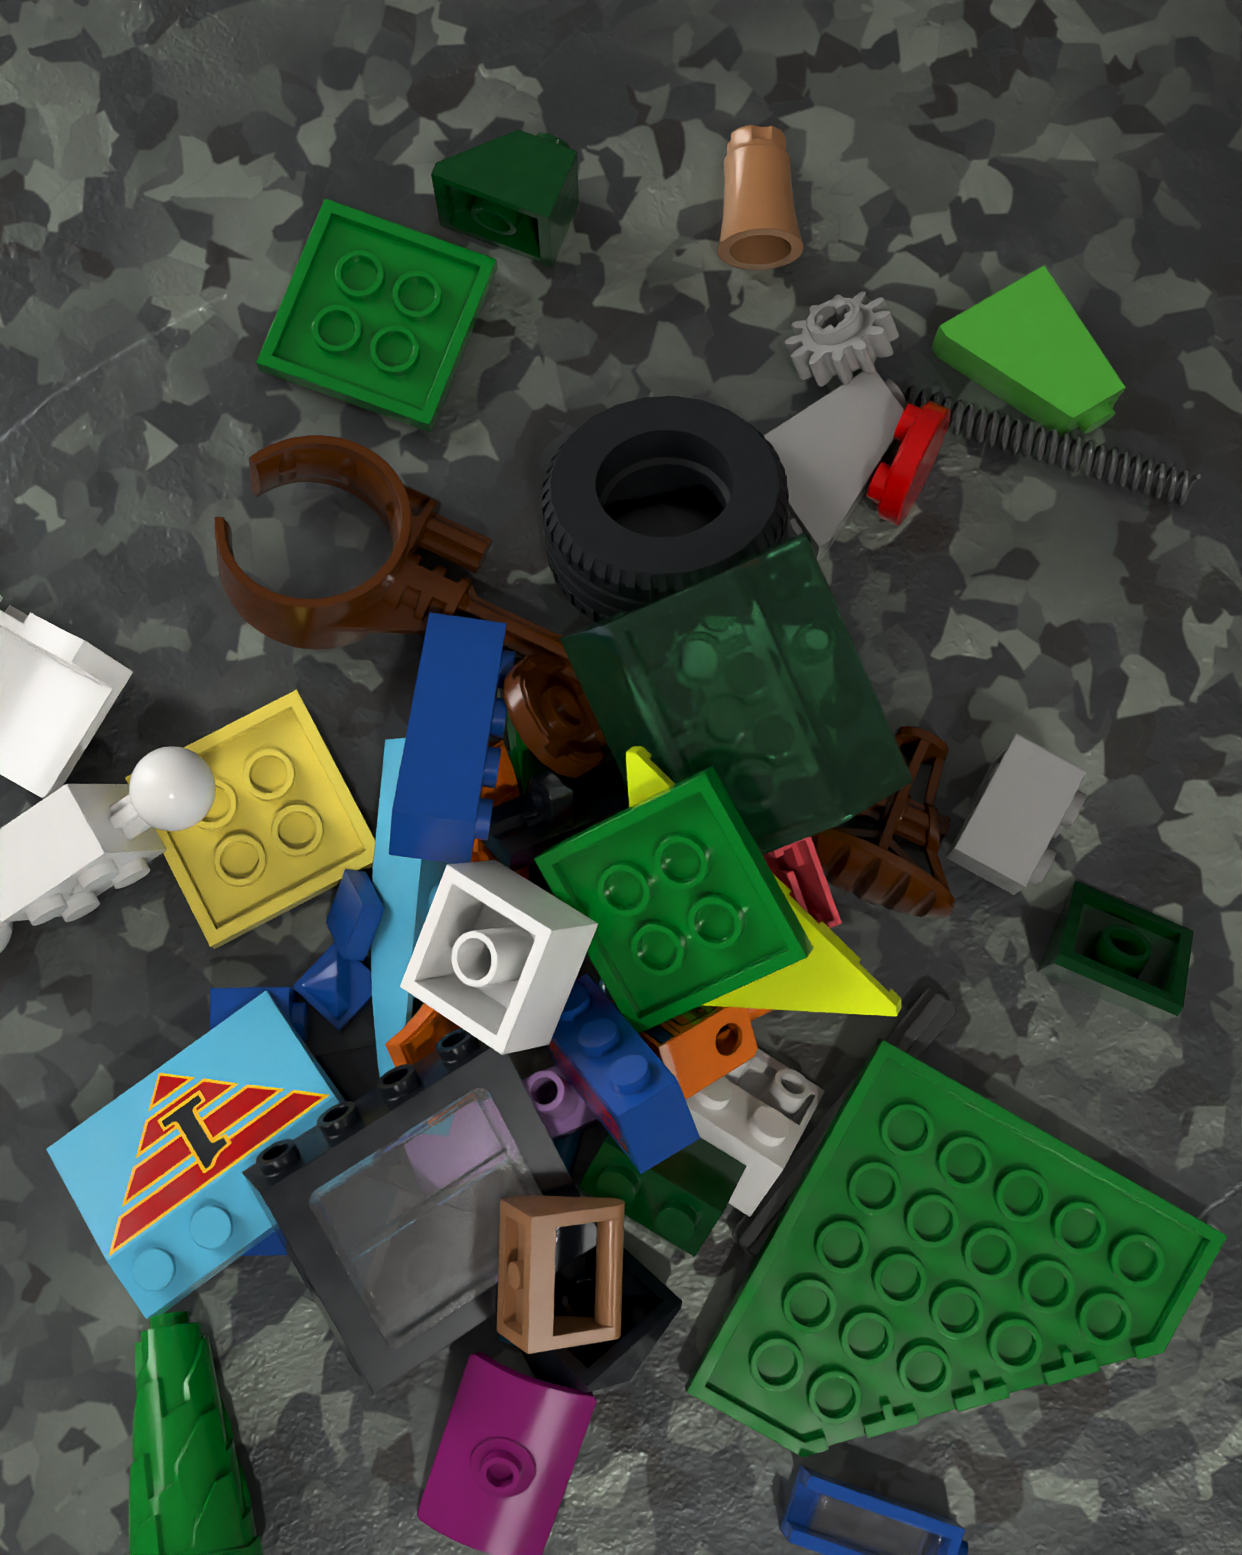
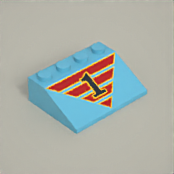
(169, 1154)

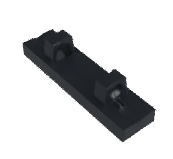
(554, 813)

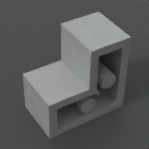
(1016, 814)

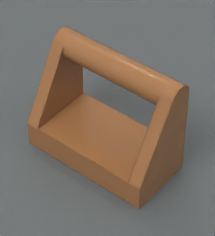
(528, 1271)

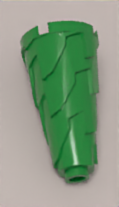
(184, 1465)

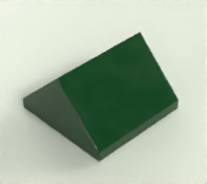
(1119, 954)

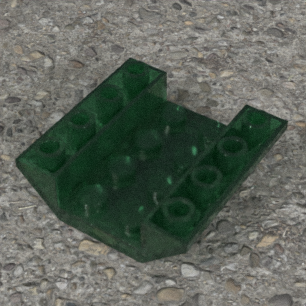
(752, 682)

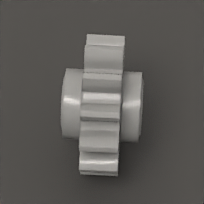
(842, 338)

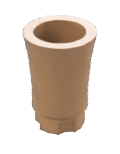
(758, 204)

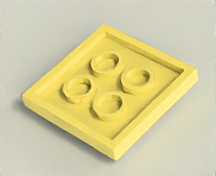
(276, 824)

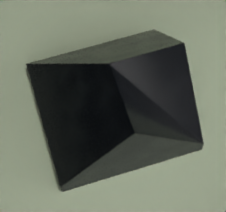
(645, 1315)

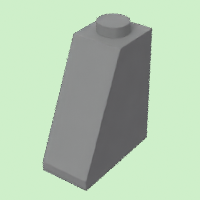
(834, 453)

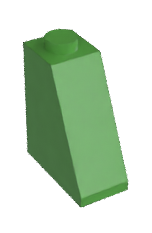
(1033, 355)

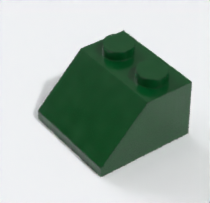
(511, 193)
(672, 1200)

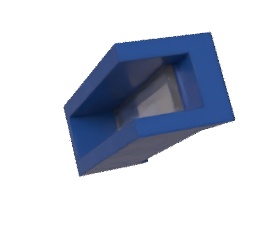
(851, 1520)

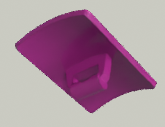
(504, 1459)

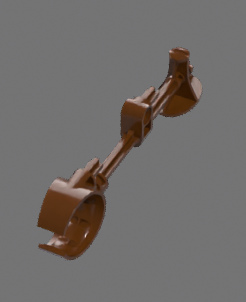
(406, 592)

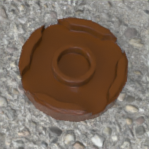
(553, 716)

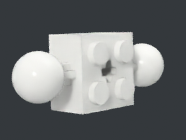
(97, 837)

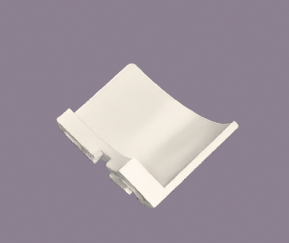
(50, 699)

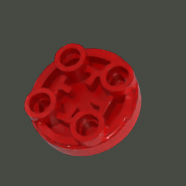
(920, 439)

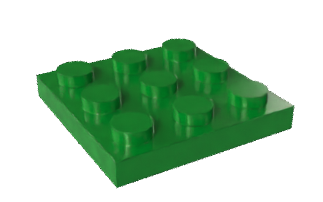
(377, 315)
(676, 901)

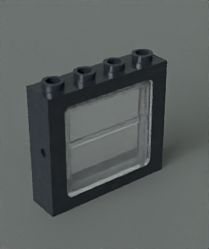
(401, 1203)

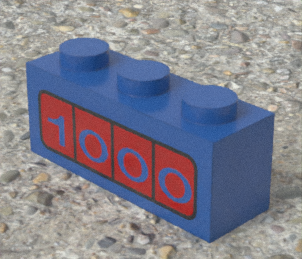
(620, 1078)

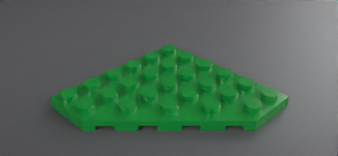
(942, 1268)

